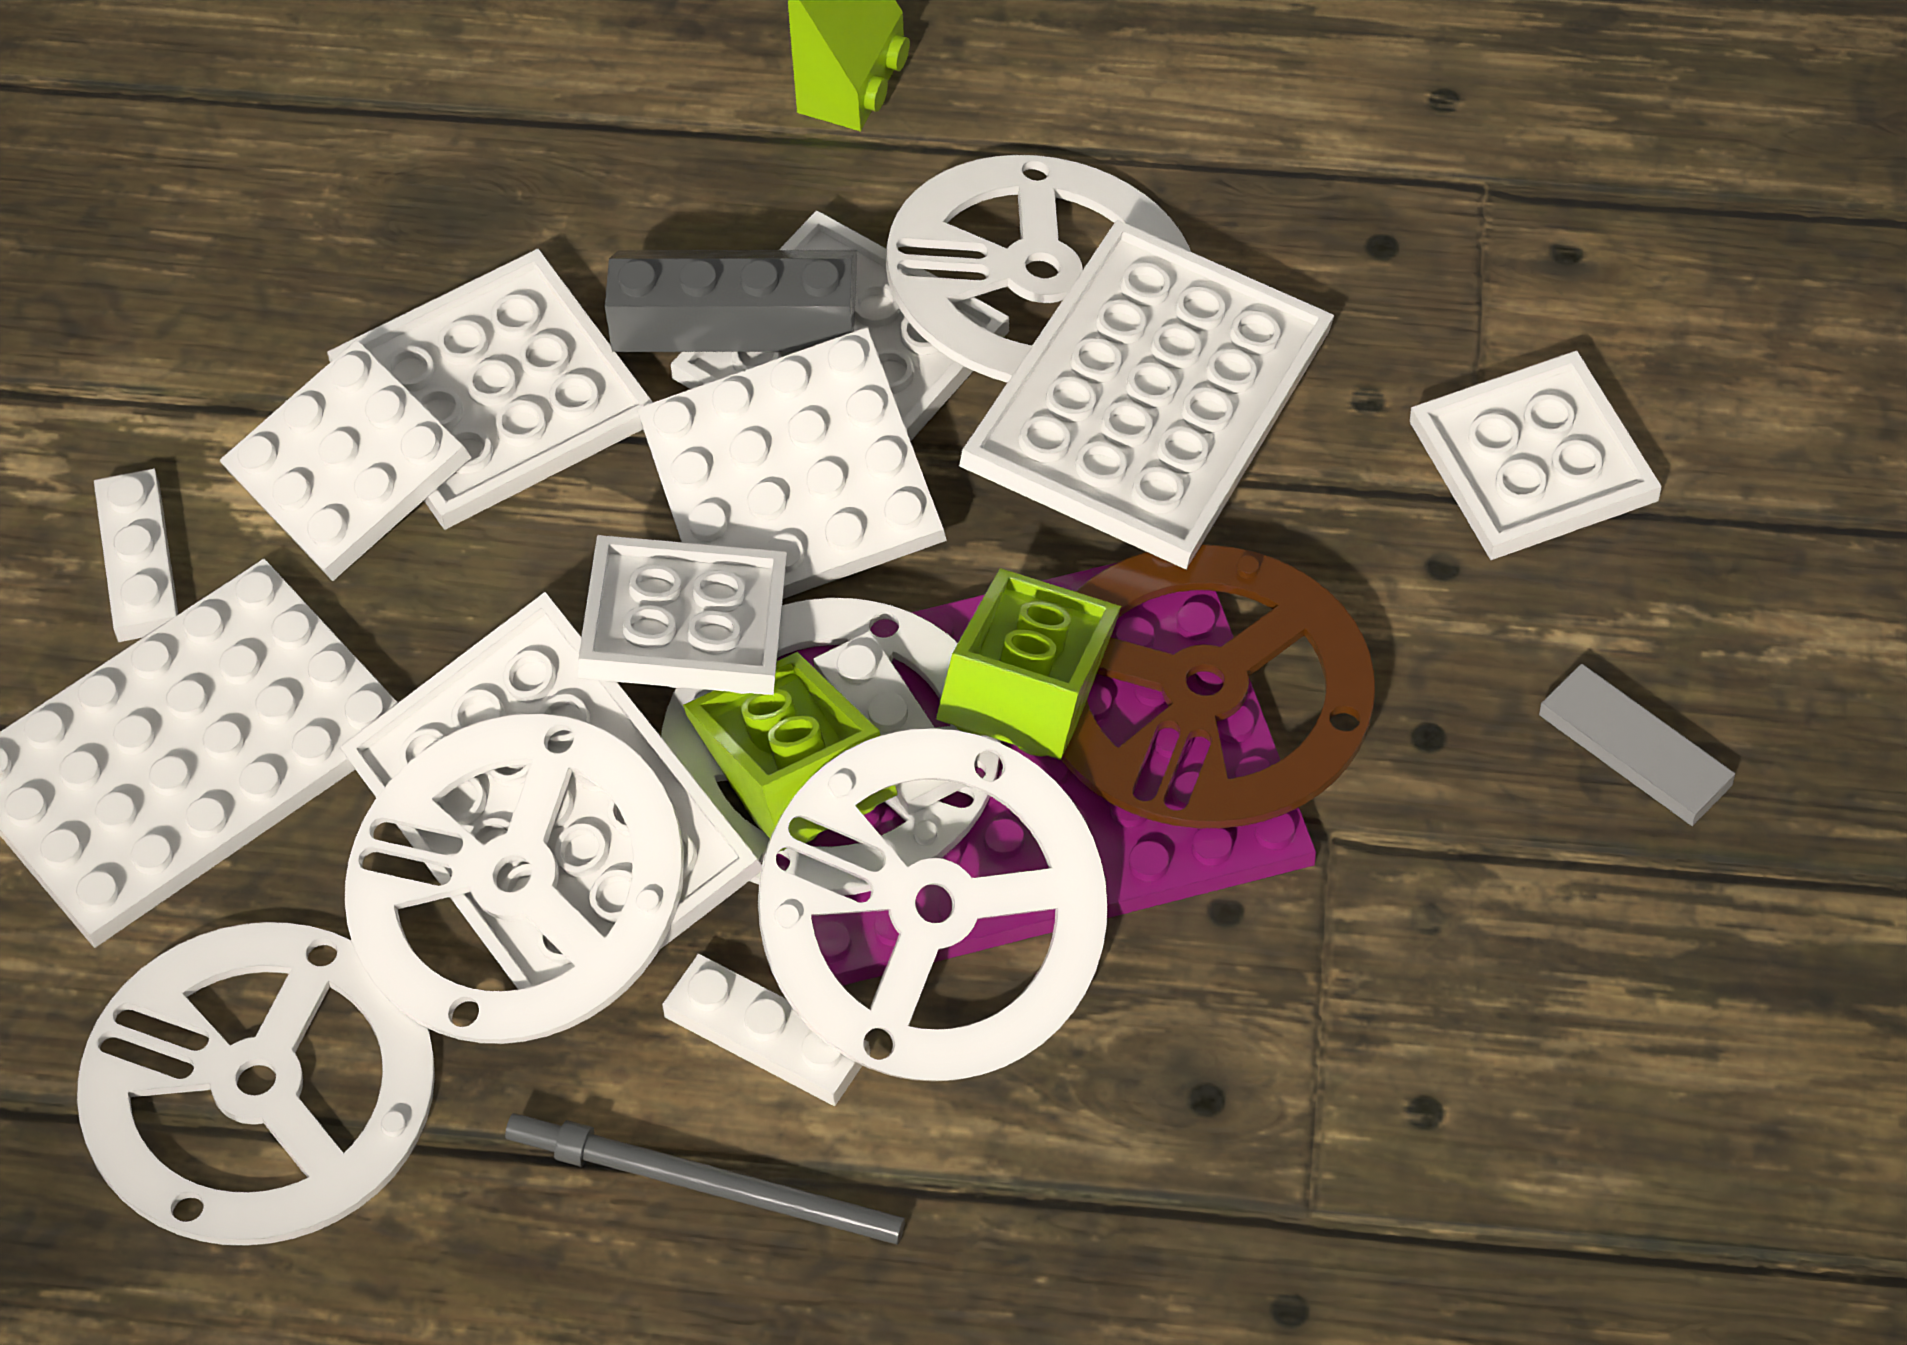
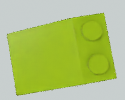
(845, 56)
(1027, 664)
(781, 740)

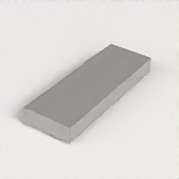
(1637, 744)

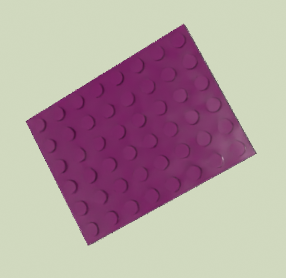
(1140, 858)

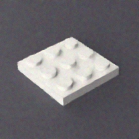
(1534, 455)
(345, 459)
(683, 615)

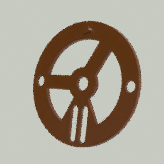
(1298, 610)

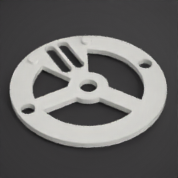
(923, 224)
(834, 622)
(1070, 886)
(601, 964)
(335, 1180)

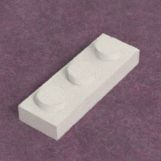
(135, 553)
(877, 690)
(758, 1029)

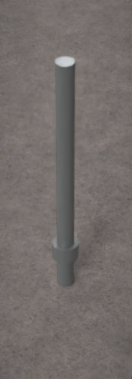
(578, 1144)

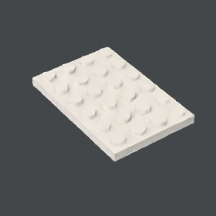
(1148, 393)
(533, 669)
(181, 750)

